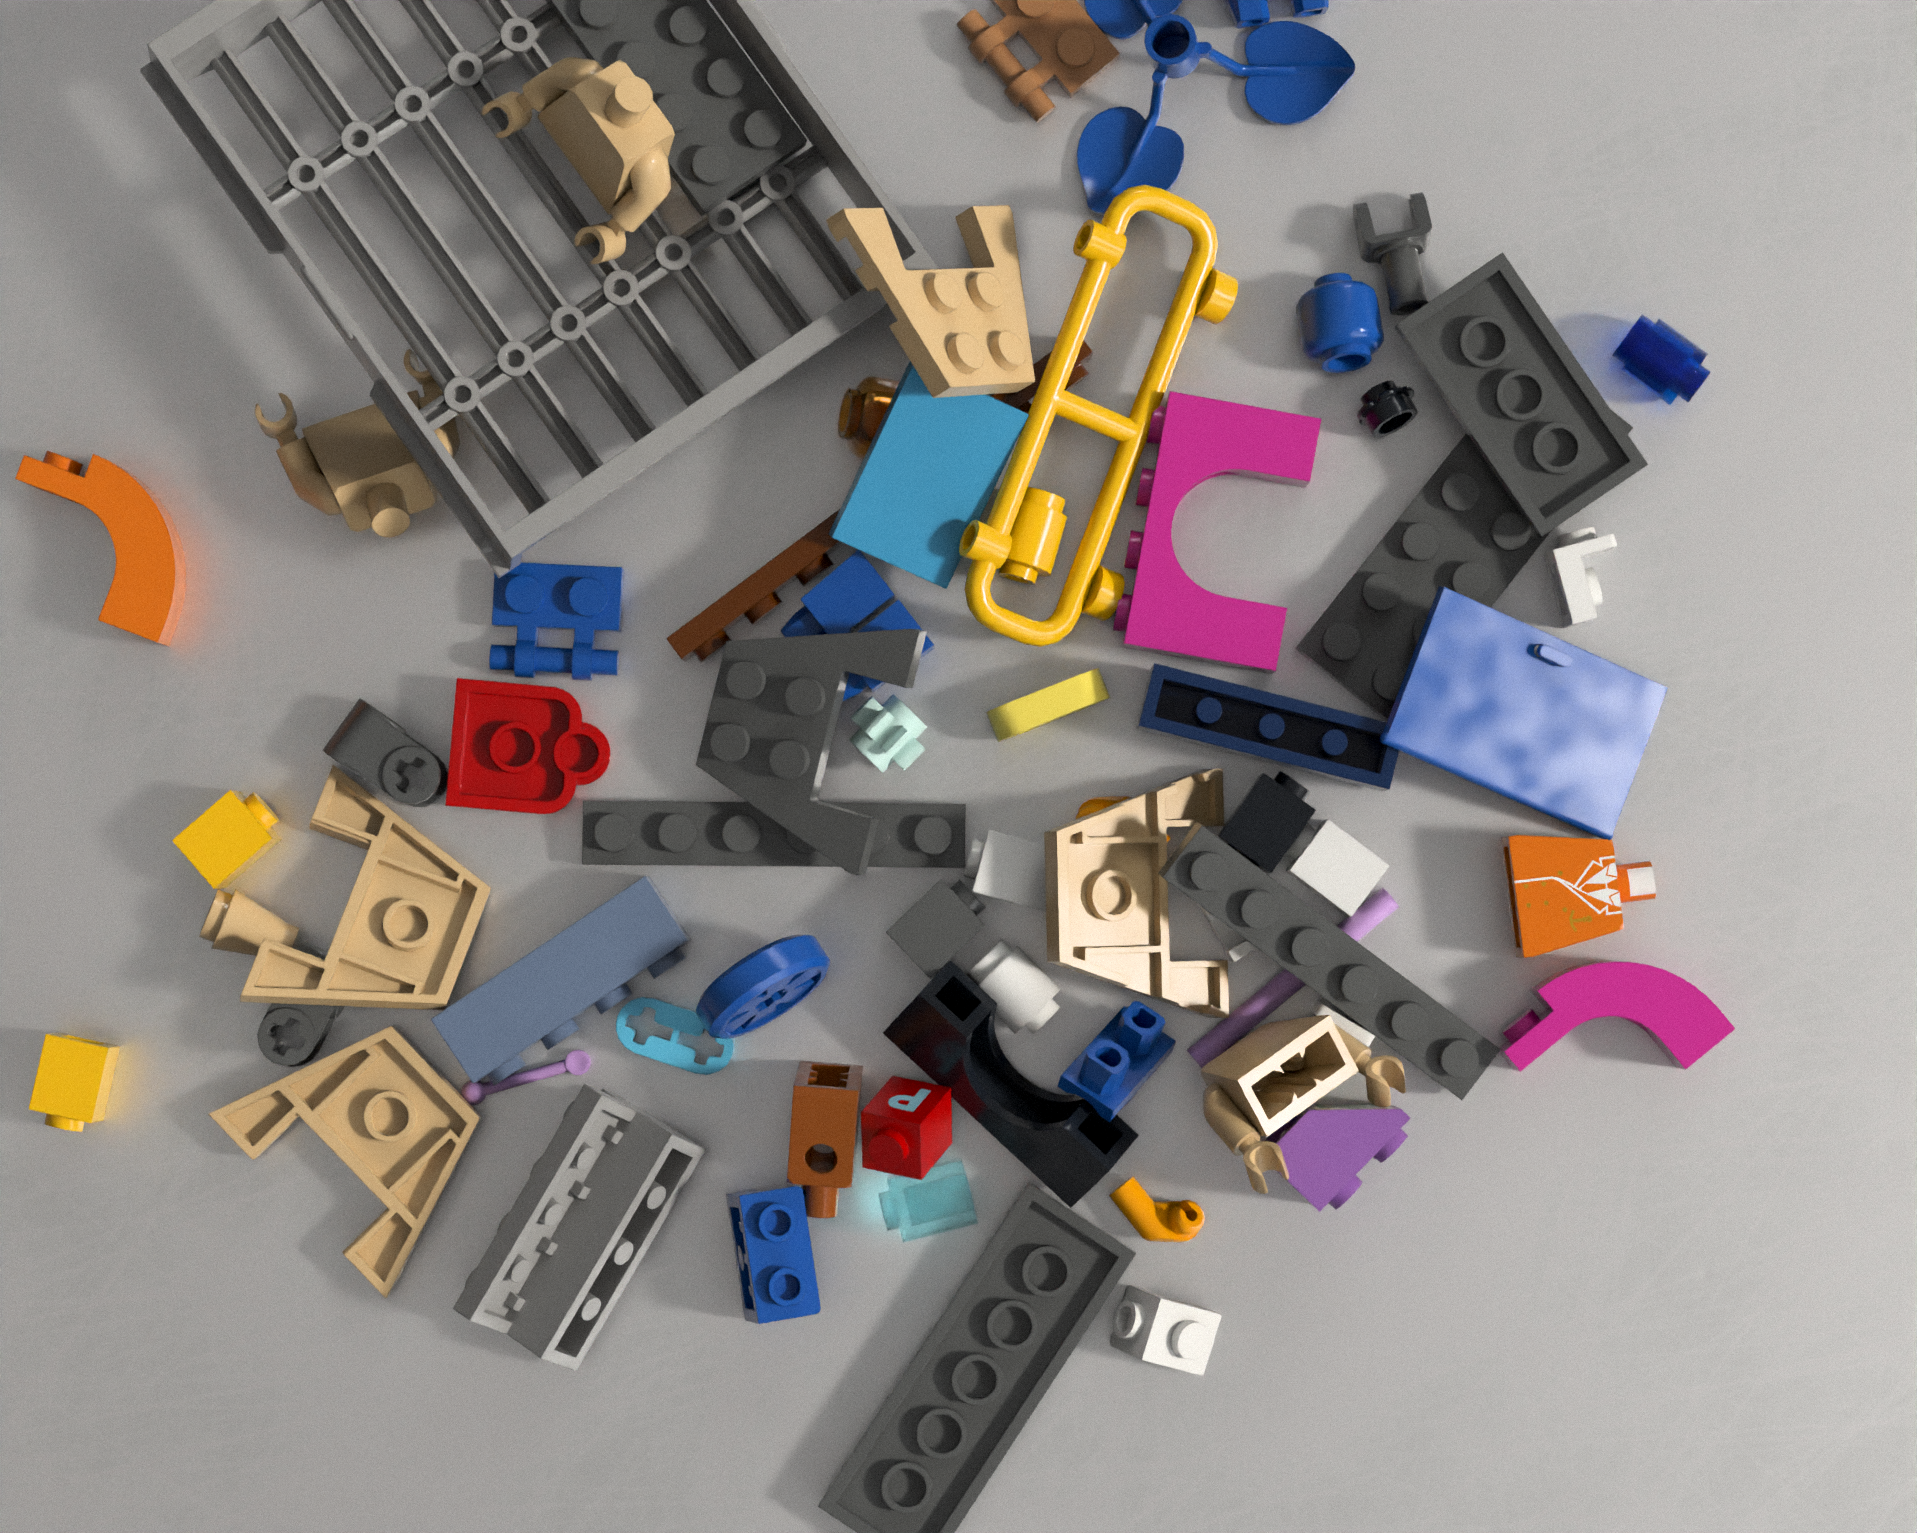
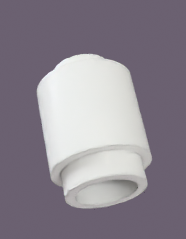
(1017, 987)

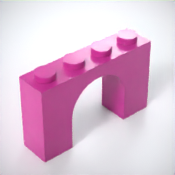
(1196, 443)

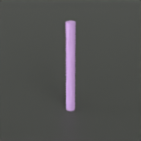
(1283, 986)

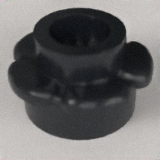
(1387, 408)

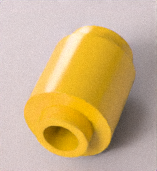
(1035, 537)

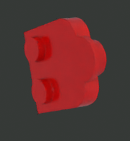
(520, 748)

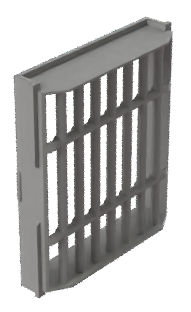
(229, 27)

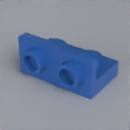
(773, 1254)

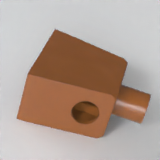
(827, 1114)

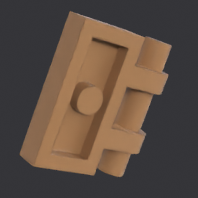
(1057, 33)

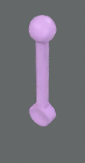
(576, 1063)

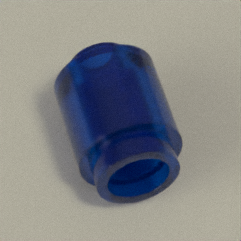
(1662, 360)

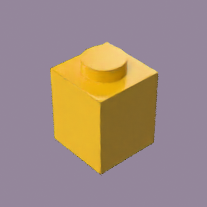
(229, 837)
(73, 1080)

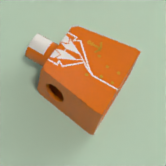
(1568, 890)

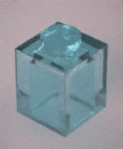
(929, 1205)

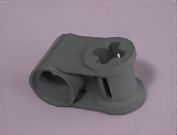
(379, 753)
(313, 1019)

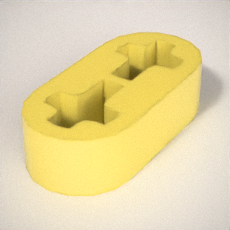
(1048, 705)

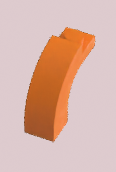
(148, 550)

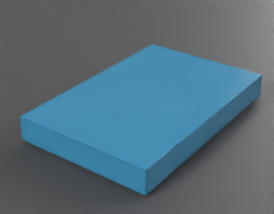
(927, 477)

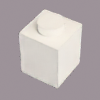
(1335, 866)
(1008, 869)

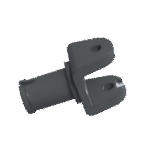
(1398, 254)

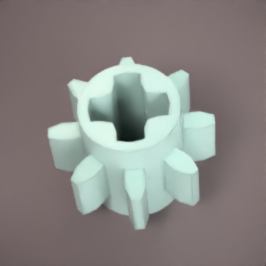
(888, 733)

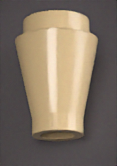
(241, 924)

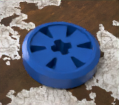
(762, 986)

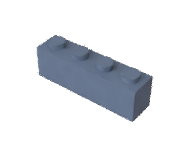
(562, 980)

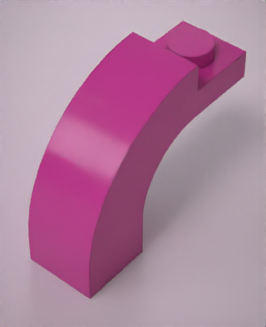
(1659, 1002)

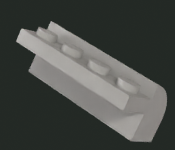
(579, 1227)

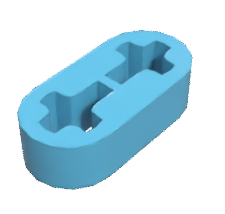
(670, 1050)

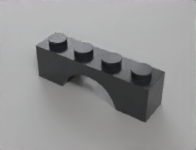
(1055, 1135)

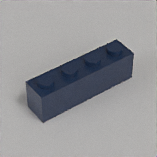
(1267, 727)

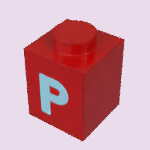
(906, 1127)

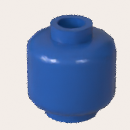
(1340, 323)

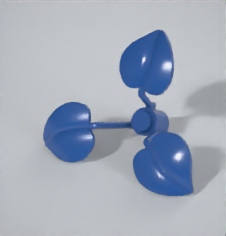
(1289, 81)

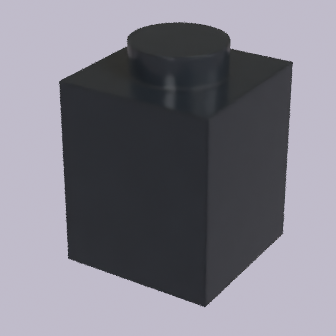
(1268, 820)

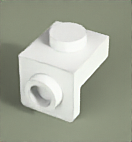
(1164, 1330)

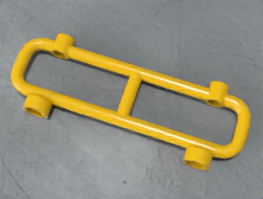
(1200, 293)

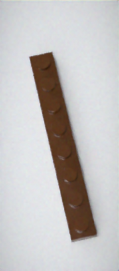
(805, 558)

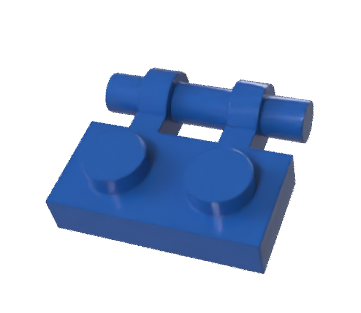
(562, 599)

